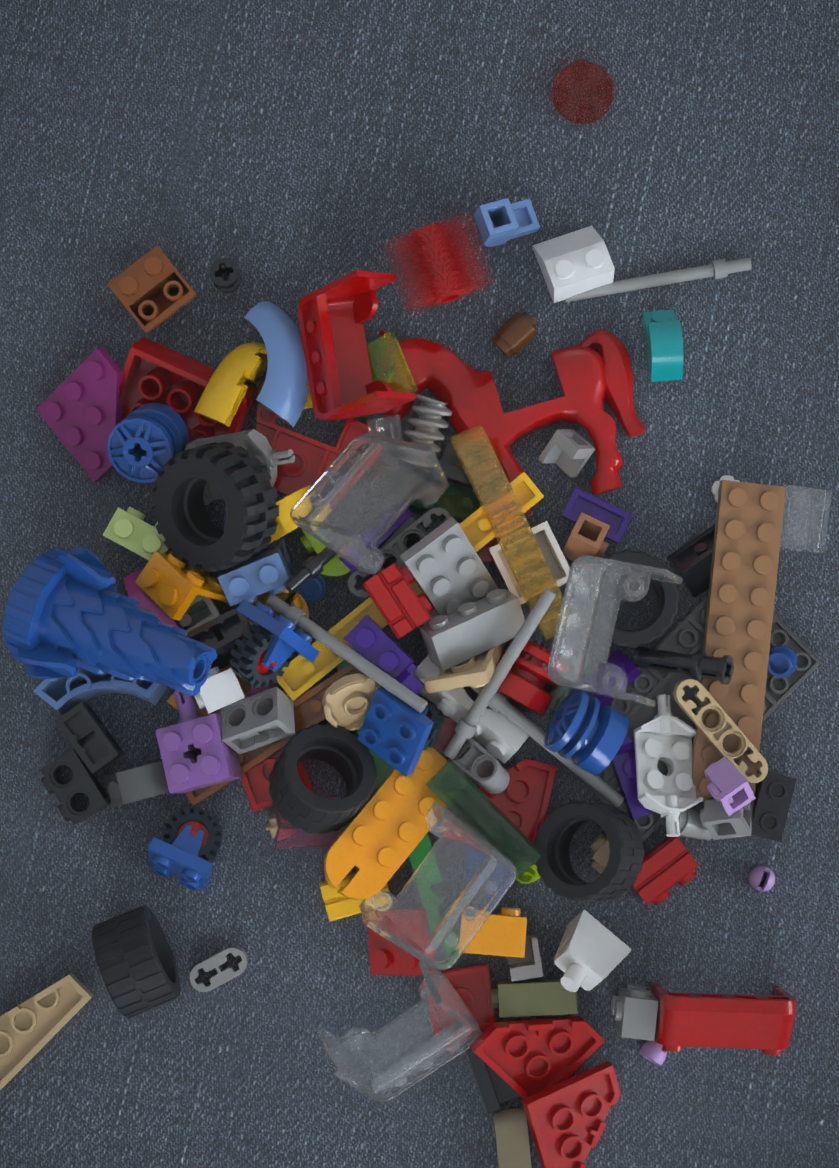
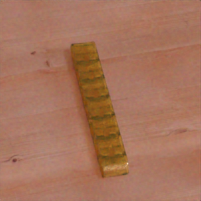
(508, 522)

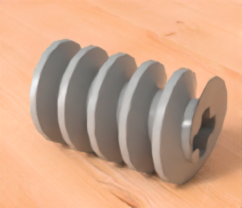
(428, 422)

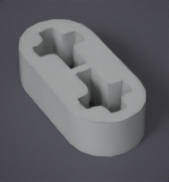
(216, 961)

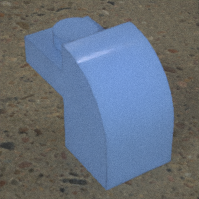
(505, 221)

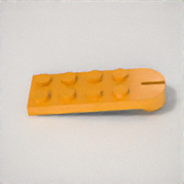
(384, 830)

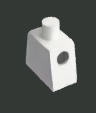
(588, 953)

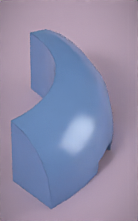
(286, 376)
(70, 691)

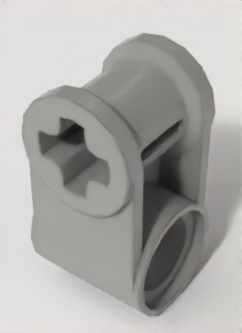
(478, 764)

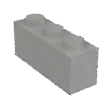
(473, 628)

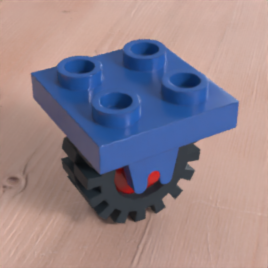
(267, 645)
(399, 731)
(186, 848)

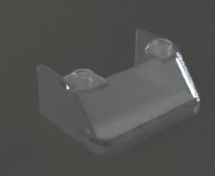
(589, 621)
(406, 1047)

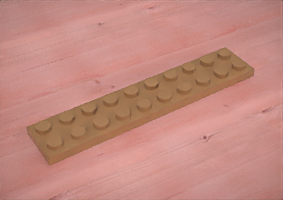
(740, 616)

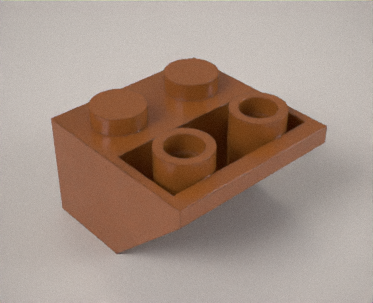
(151, 289)

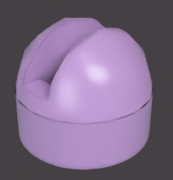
(755, 876)
(653, 1052)

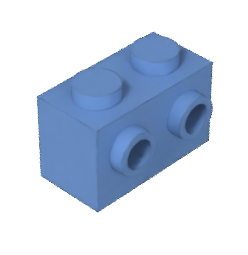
(255, 576)

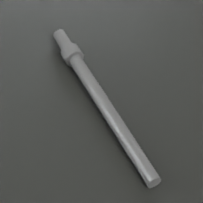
(717, 269)
(298, 617)
(500, 703)
(466, 726)

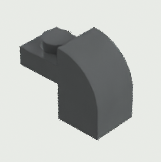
(136, 784)

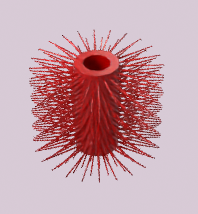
(438, 263)

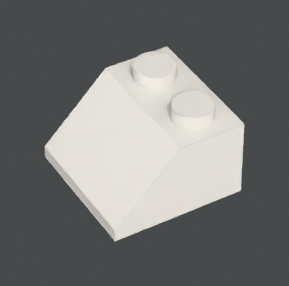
(574, 263)
(551, 552)

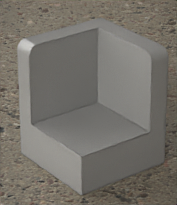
(567, 451)
(530, 965)

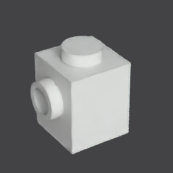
(219, 690)

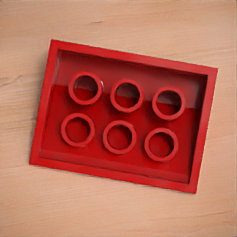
(172, 379)

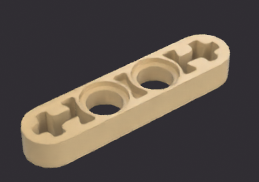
(723, 728)

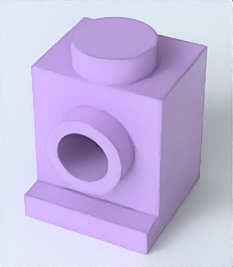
(728, 786)

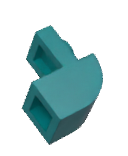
(664, 345)

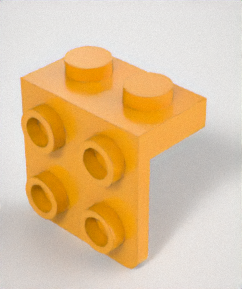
(176, 584)

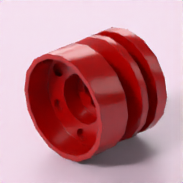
(527, 677)

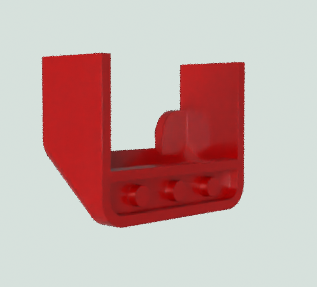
(338, 351)
(724, 1020)

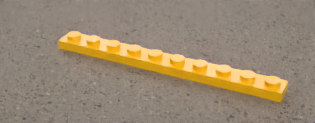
(303, 674)

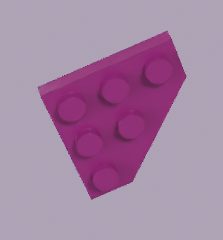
(86, 411)

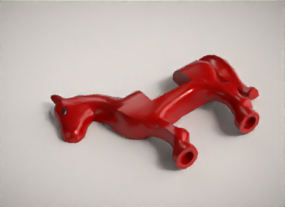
(584, 382)

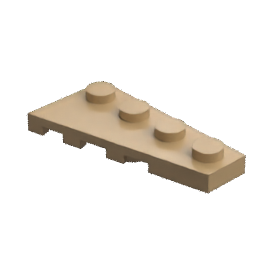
(36, 1022)

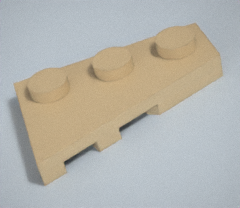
(472, 672)

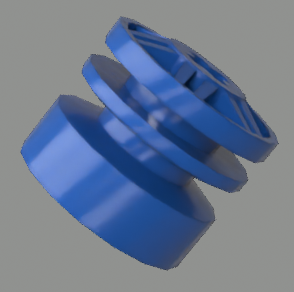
(147, 428)
(586, 732)

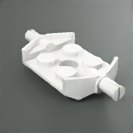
(670, 741)

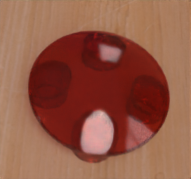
(582, 92)

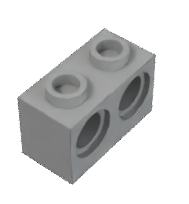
(258, 720)

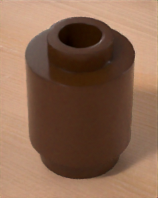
(515, 333)

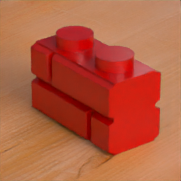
(398, 600)
(662, 869)

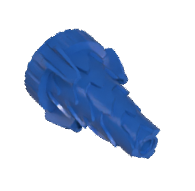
(72, 617)

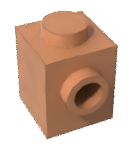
(586, 538)

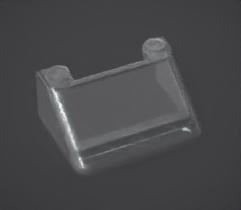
(366, 494)
(446, 894)

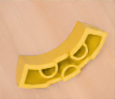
(226, 386)

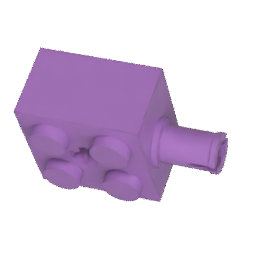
(183, 740)

